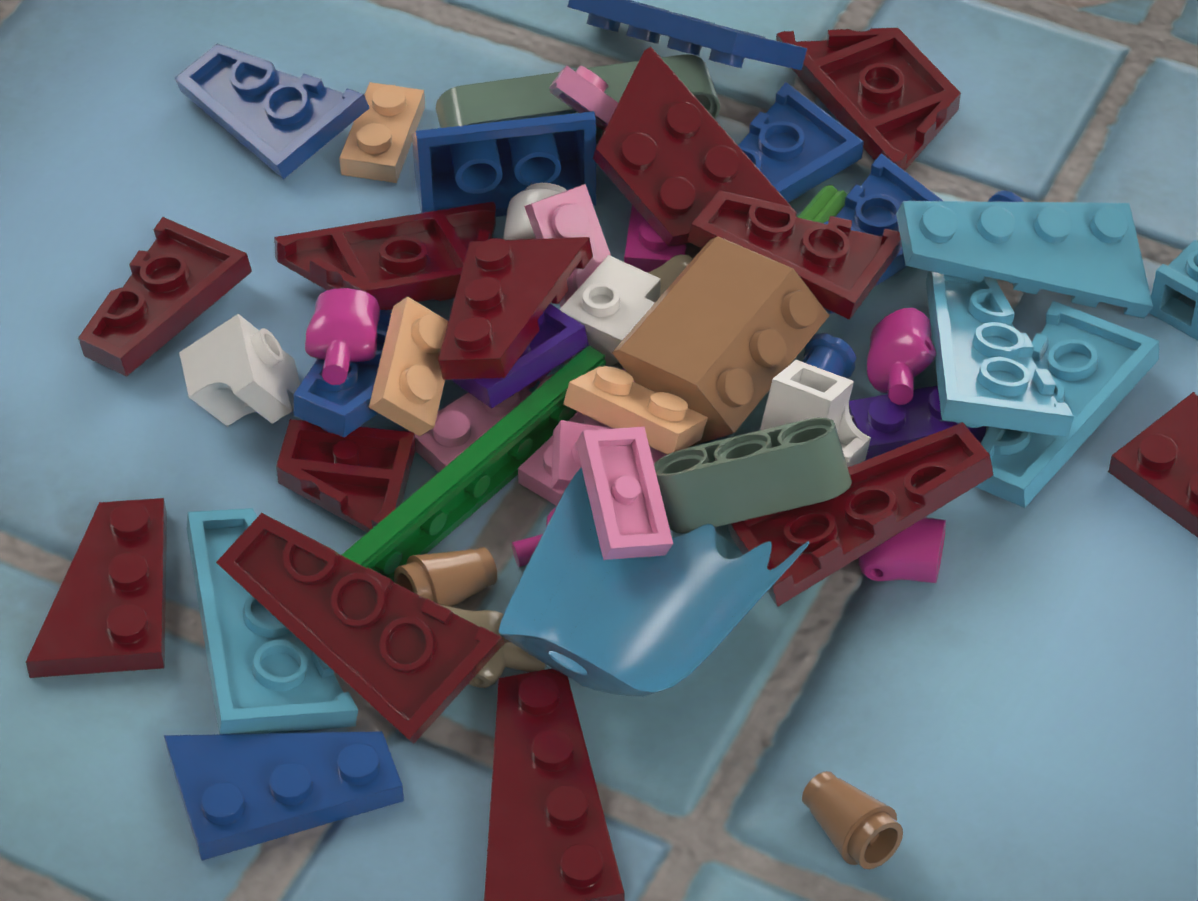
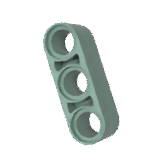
(753, 475)

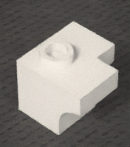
(612, 304)
(240, 373)
(809, 393)

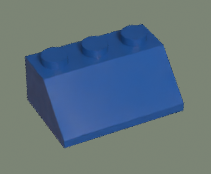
(503, 158)

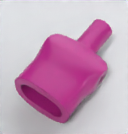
(342, 331)
(899, 352)
(909, 555)

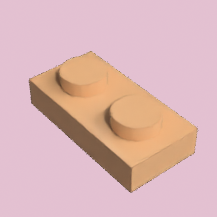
(383, 133)
(409, 372)
(618, 402)

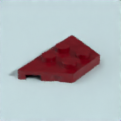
(879, 89)
(673, 153)
(391, 257)

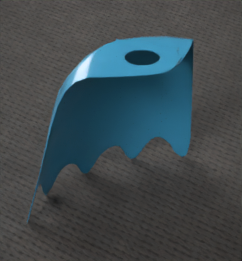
(630, 620)

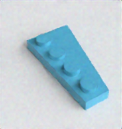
(1033, 245)
(986, 363)
(1093, 372)
(256, 665)

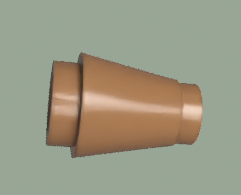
(448, 575)
(855, 822)

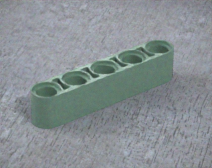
(532, 98)

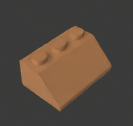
(722, 333)

